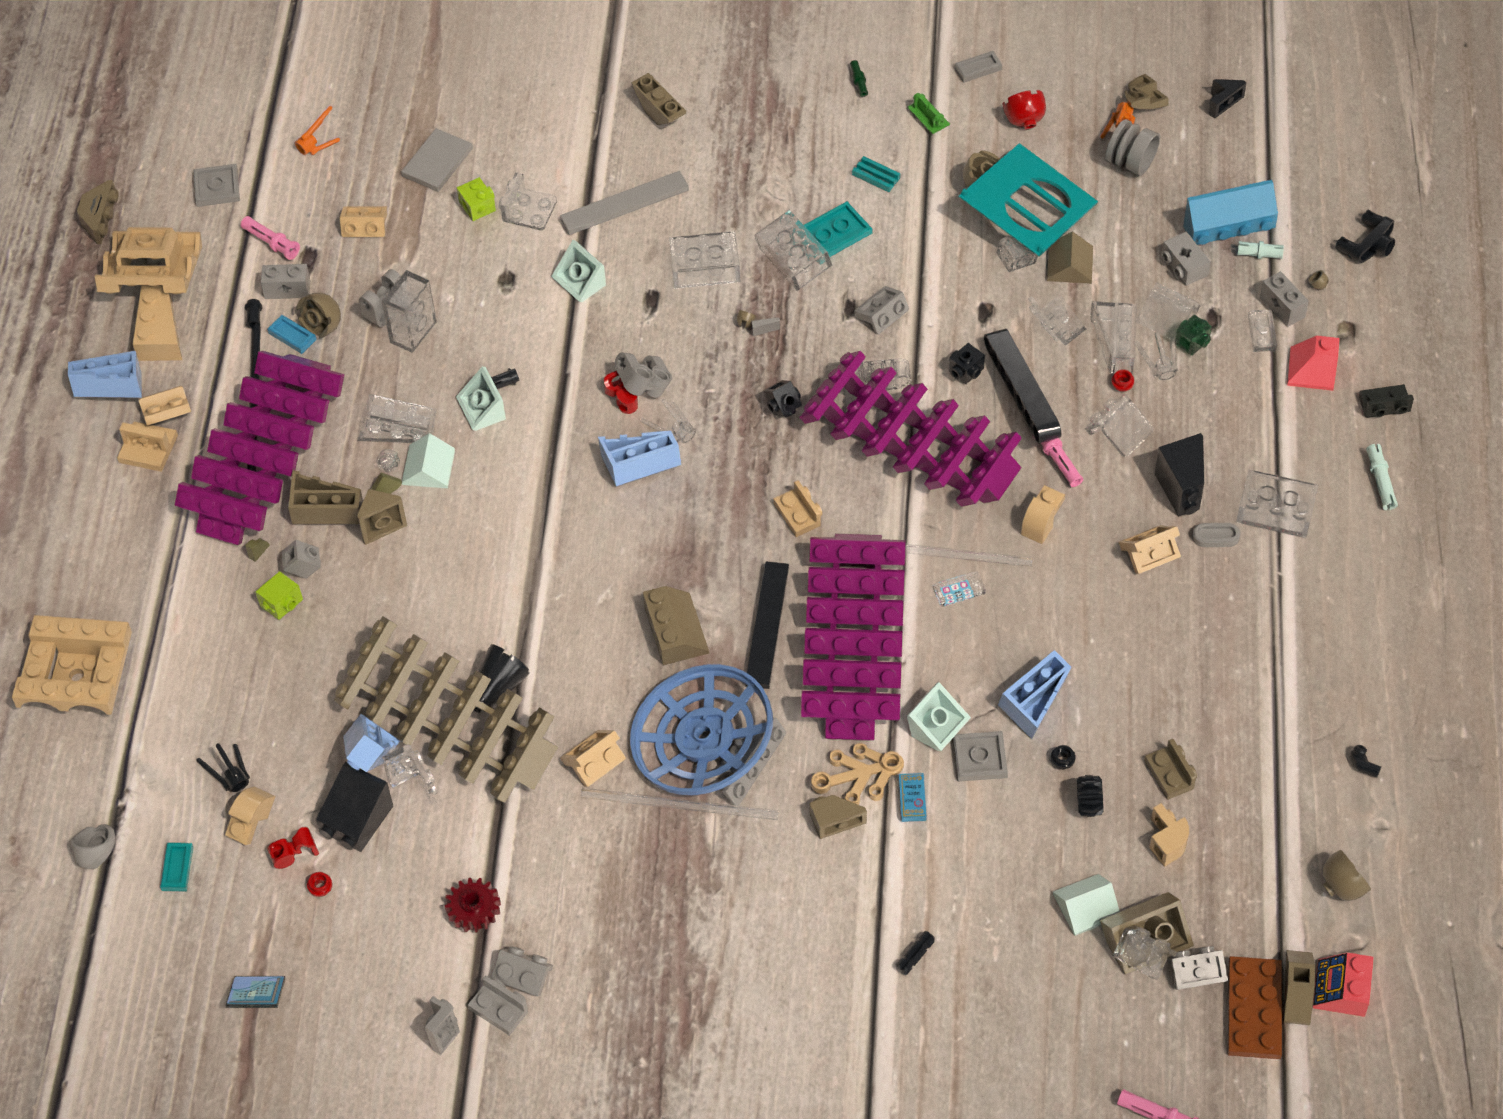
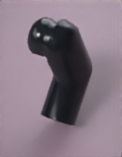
(1361, 762)

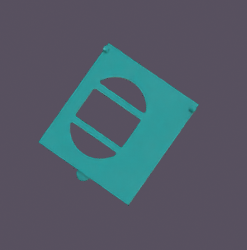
(1006, 177)

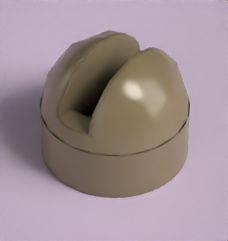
(1319, 280)
(746, 317)

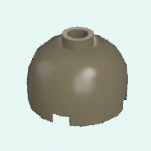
(977, 165)
(319, 314)
(1343, 878)

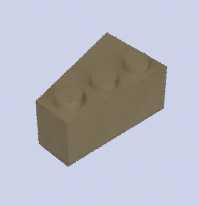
(322, 502)

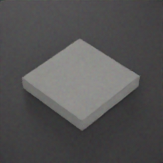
(216, 185)
(980, 756)

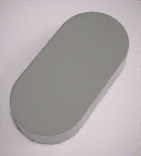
(1216, 535)

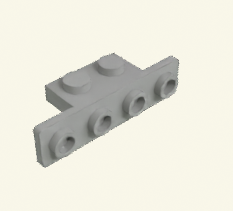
(737, 791)

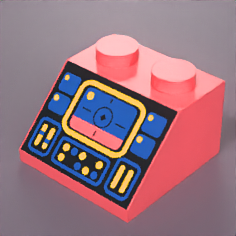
(1343, 984)

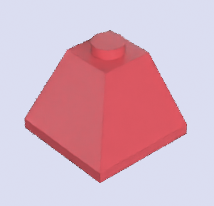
(1314, 363)

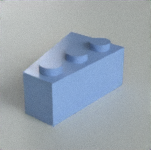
(106, 376)
(639, 456)
(367, 744)

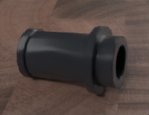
(253, 310)
(506, 378)

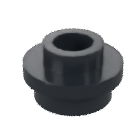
(1063, 751)

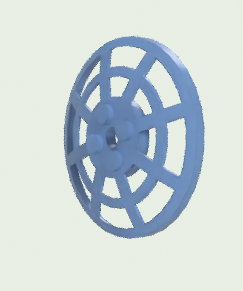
(697, 722)

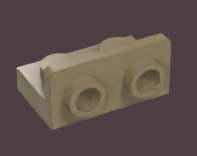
(1171, 770)

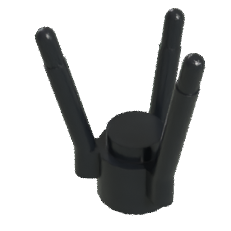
(235, 777)

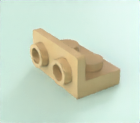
(363, 221)
(164, 405)
(799, 510)

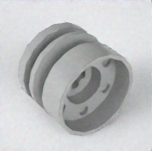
(1133, 147)

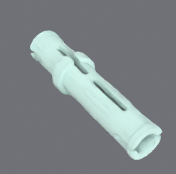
(1380, 471)

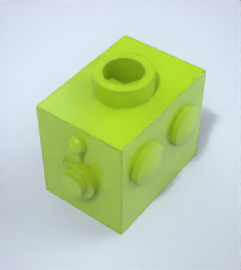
(476, 198)
(279, 595)

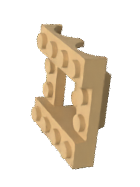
(178, 248)
(83, 647)

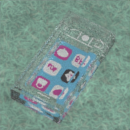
(959, 588)

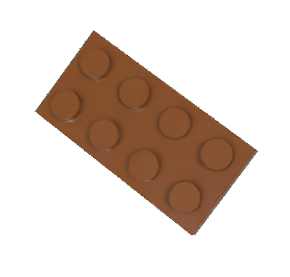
(1255, 1007)

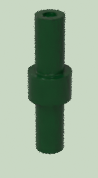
(859, 78)

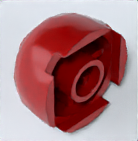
(1025, 109)

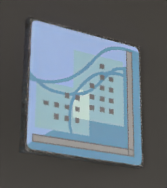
(255, 992)

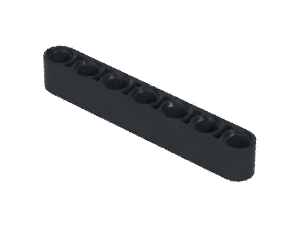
(1022, 386)

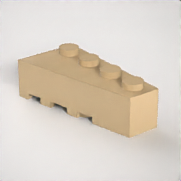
(156, 326)

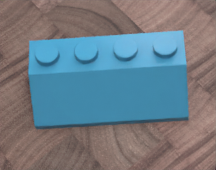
(1231, 212)

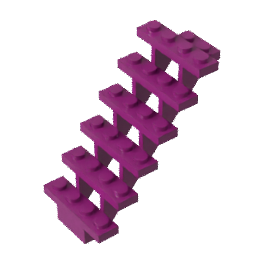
(987, 481)
(227, 516)
(853, 713)

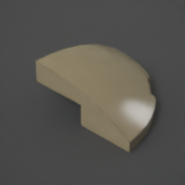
(1144, 94)

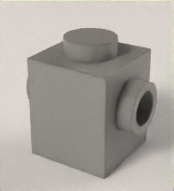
(301, 559)

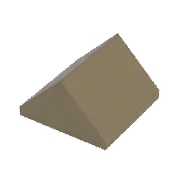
(1070, 260)
(380, 515)

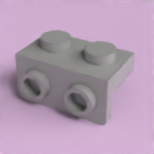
(521, 971)

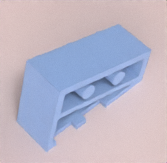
(1034, 693)

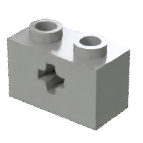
(1185, 258)
(285, 281)
(1284, 299)

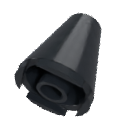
(504, 673)

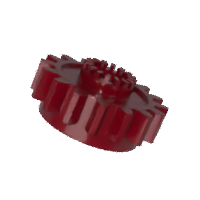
(473, 893)

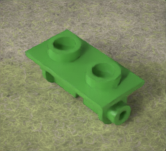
(927, 114)

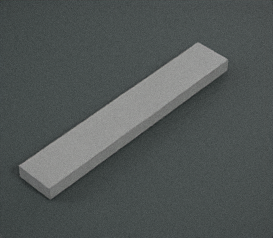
(624, 202)

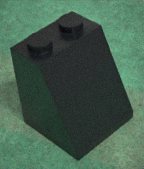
(1182, 473)
(354, 808)

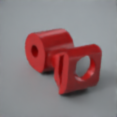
(625, 400)
(283, 852)

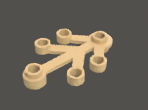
(860, 772)

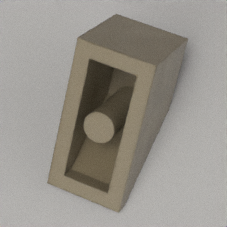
(835, 815)

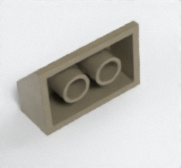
(674, 624)
(1160, 916)

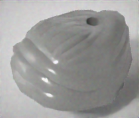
(93, 846)

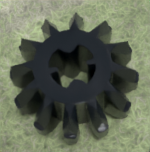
(1090, 795)

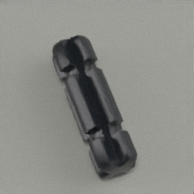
(915, 953)

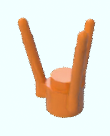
(1123, 111)
(307, 141)

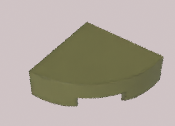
(386, 483)
(256, 548)

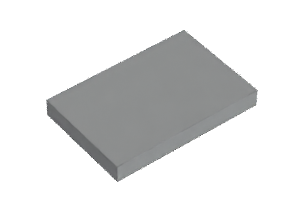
(437, 160)

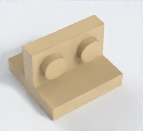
(146, 445)
(1152, 547)
(594, 756)

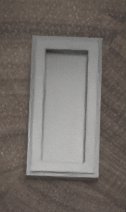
(978, 66)

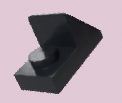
(1225, 95)

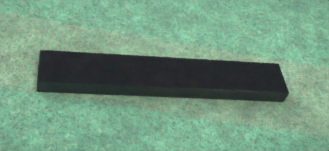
(768, 622)

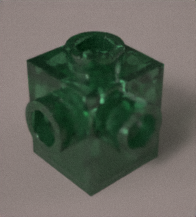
(1193, 334)

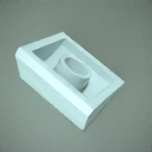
(580, 272)
(481, 401)
(428, 463)
(936, 718)
(1087, 903)

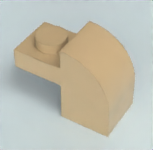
(1041, 513)
(246, 811)
(1172, 838)

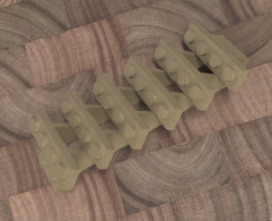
(531, 751)

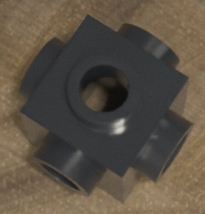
(966, 363)
(783, 398)

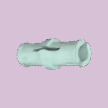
(1260, 250)

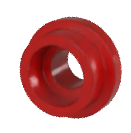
(1122, 375)
(317, 878)

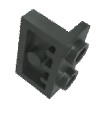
(1385, 401)

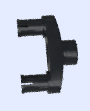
(1376, 242)

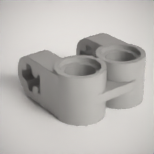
(371, 303)
(646, 377)

